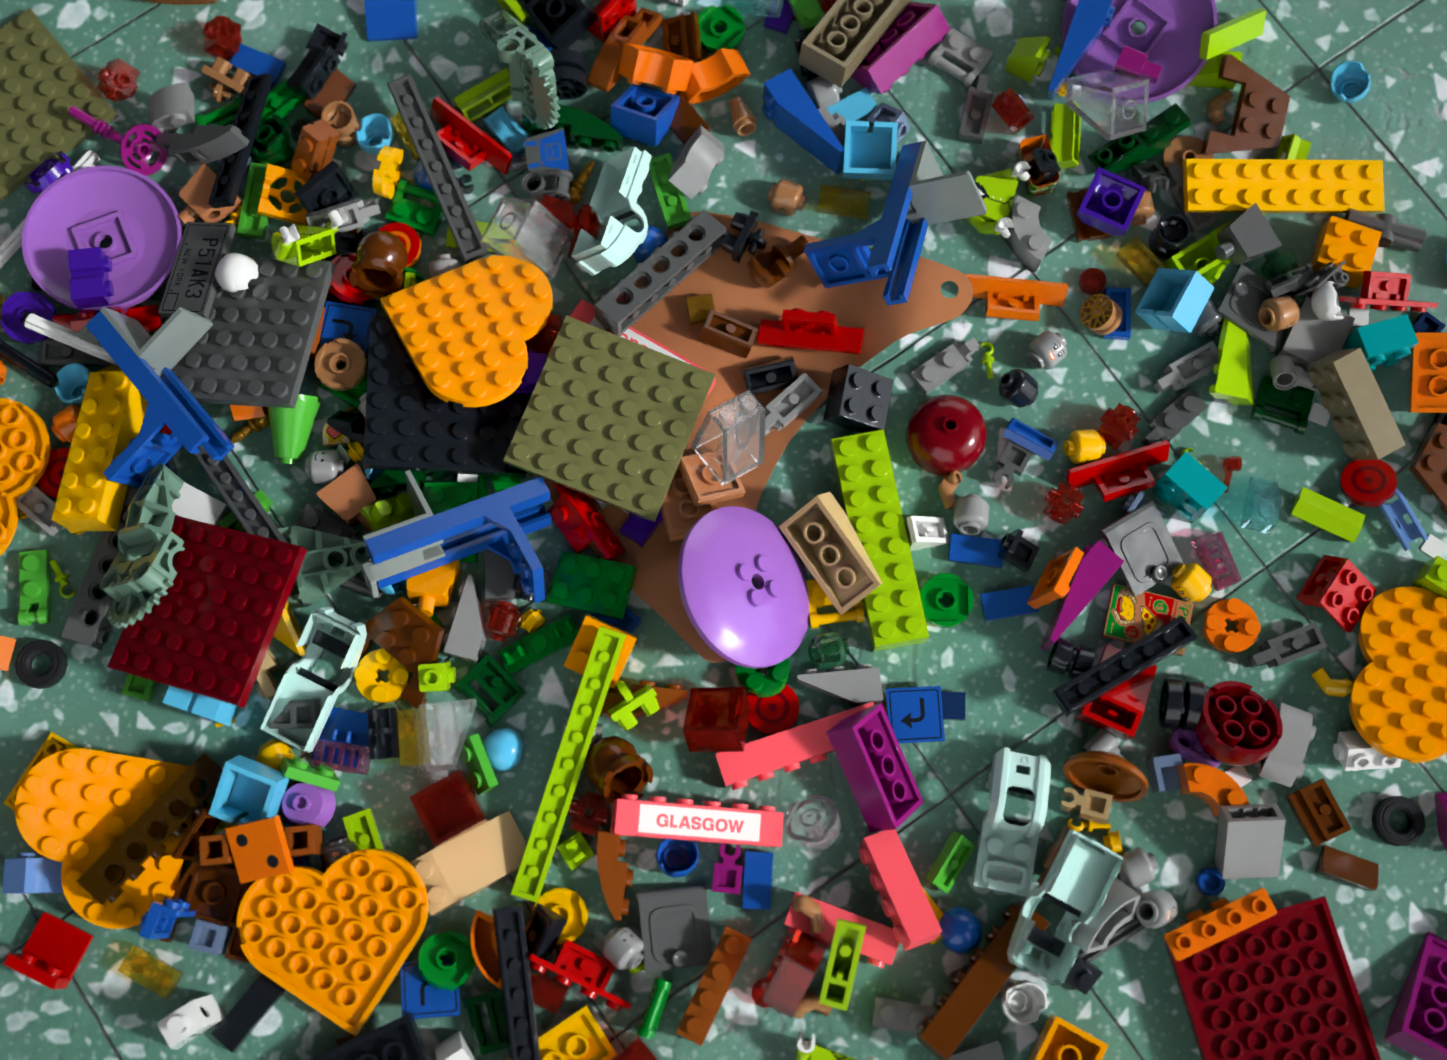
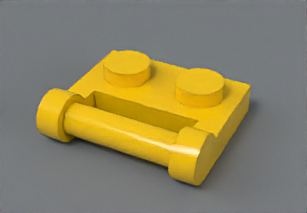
(819, 599)

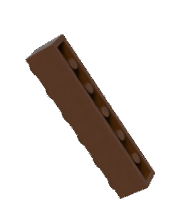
(973, 988)

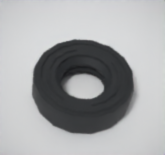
(24, 664)
(1415, 817)

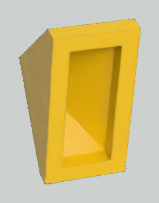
(289, 631)

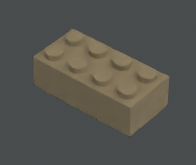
(1355, 405)

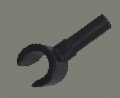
(466, 179)

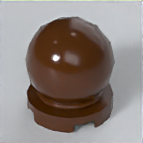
(379, 264)
(617, 768)

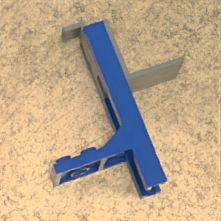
(915, 200)
(148, 366)
(419, 545)

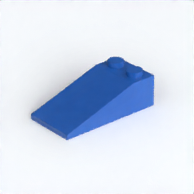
(391, 20)
(1085, 29)
(799, 119)

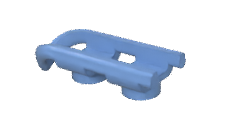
(1407, 532)

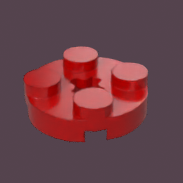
(341, 285)

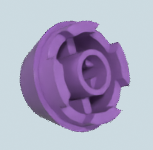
(307, 805)

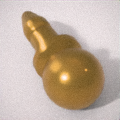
(576, 187)
(253, 424)

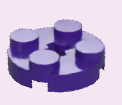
(48, 172)
(13, 315)

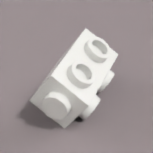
(1357, 754)

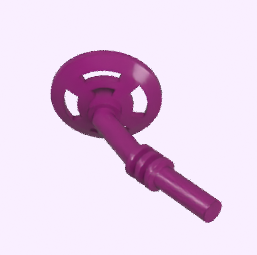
(128, 146)

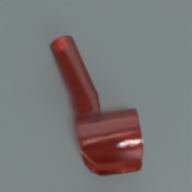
(1231, 464)

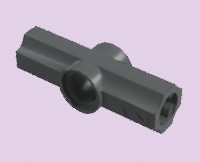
(1392, 231)

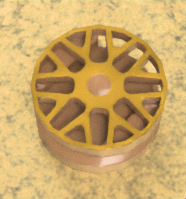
(1101, 314)

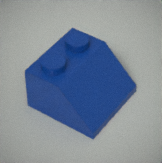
(644, 114)

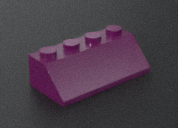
(901, 46)
(875, 768)

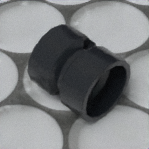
(1169, 235)
(1070, 659)

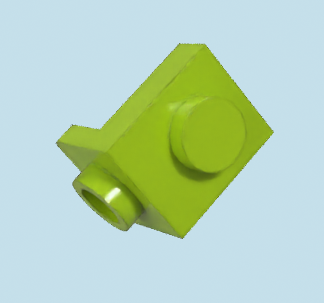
(436, 676)

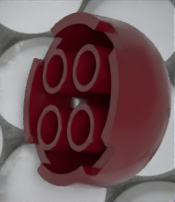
(942, 449)
(1238, 724)

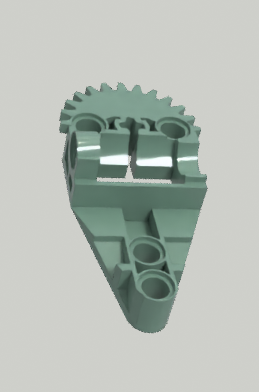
(529, 67)
(318, 575)
(138, 580)

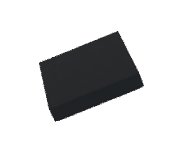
(326, 189)

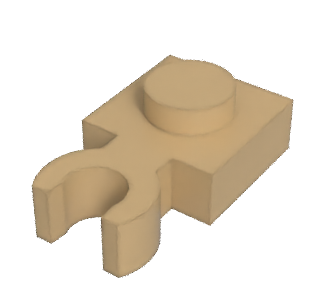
(1092, 805)

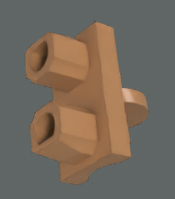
(219, 72)

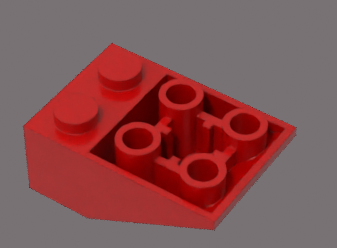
(1122, 707)

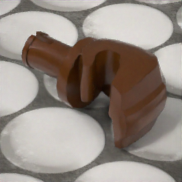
(775, 265)

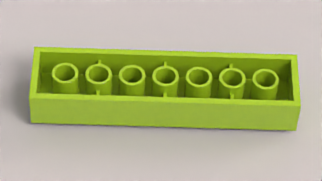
(873, 508)

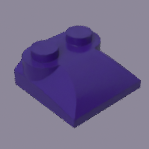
(1110, 203)

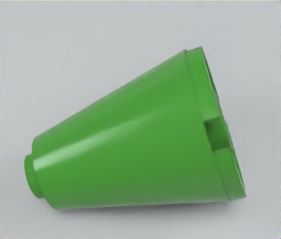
(293, 428)

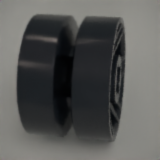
(570, 73)
(1181, 703)

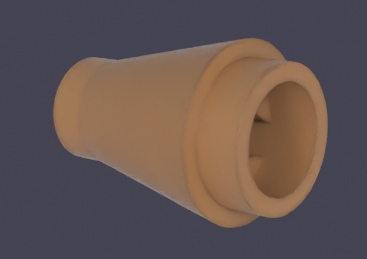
(742, 118)

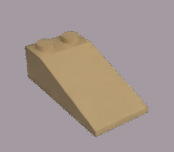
(832, 551)
(471, 862)

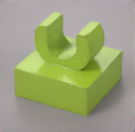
(576, 851)

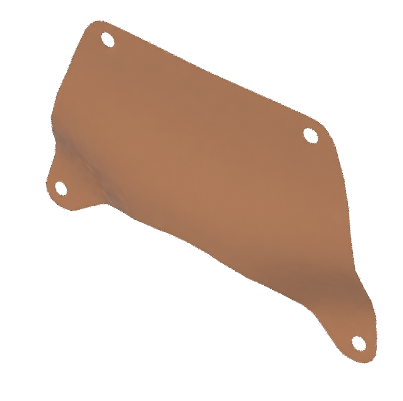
(749, 302)

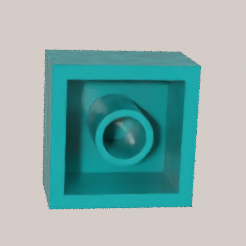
(1384, 341)
(1189, 488)

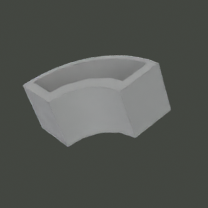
(171, 108)
(695, 163)
(1027, 236)
(1286, 759)
(1116, 911)

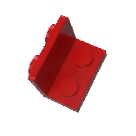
(609, 15)
(1338, 590)
(51, 952)

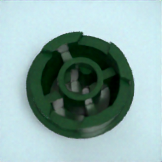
(274, 141)

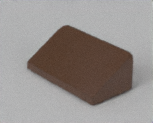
(336, 88)
(686, 120)
(728, 333)
(202, 826)
(1348, 868)

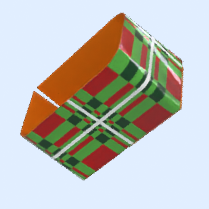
(1025, 148)

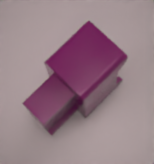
(1136, 64)

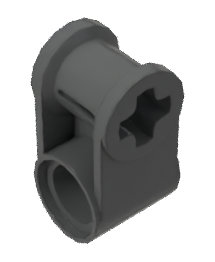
(551, 183)

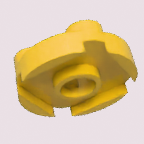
(389, 171)
(367, 674)

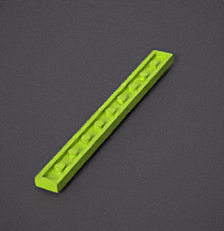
(568, 764)

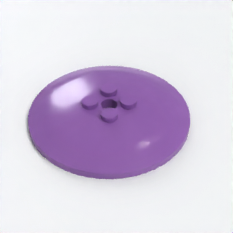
(1169, 39)
(97, 206)
(718, 594)

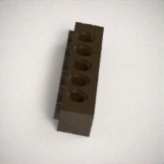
(95, 878)

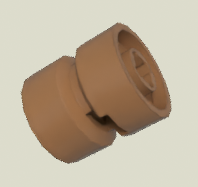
(343, 119)

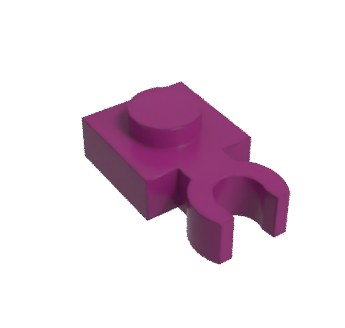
(727, 875)

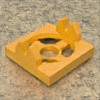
(267, 209)

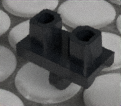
(737, 245)
(383, 733)

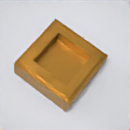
(699, 307)

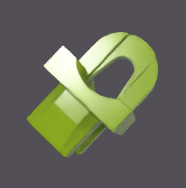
(379, 513)
(622, 711)

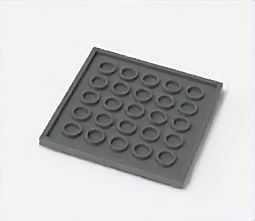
(259, 337)

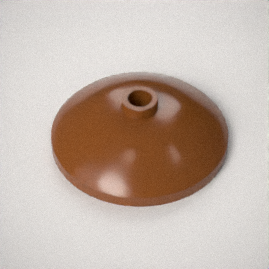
(1106, 774)

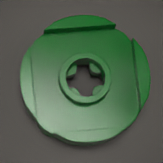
(719, 17)
(957, 590)
(761, 684)
(448, 976)

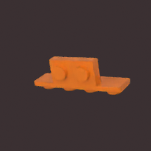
(1016, 297)
(1218, 923)

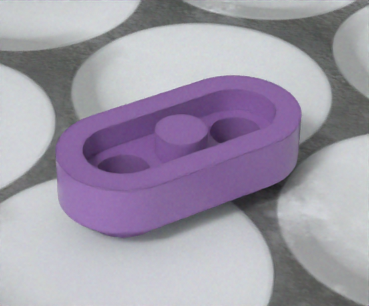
(1193, 750)

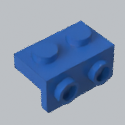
(161, 917)

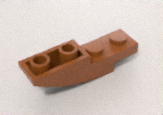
(629, 30)
(666, 697)
(613, 874)

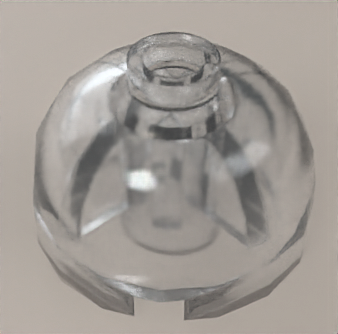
(813, 823)

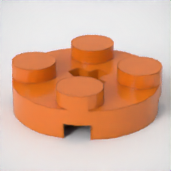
(1246, 626)

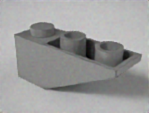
(467, 633)
(849, 686)

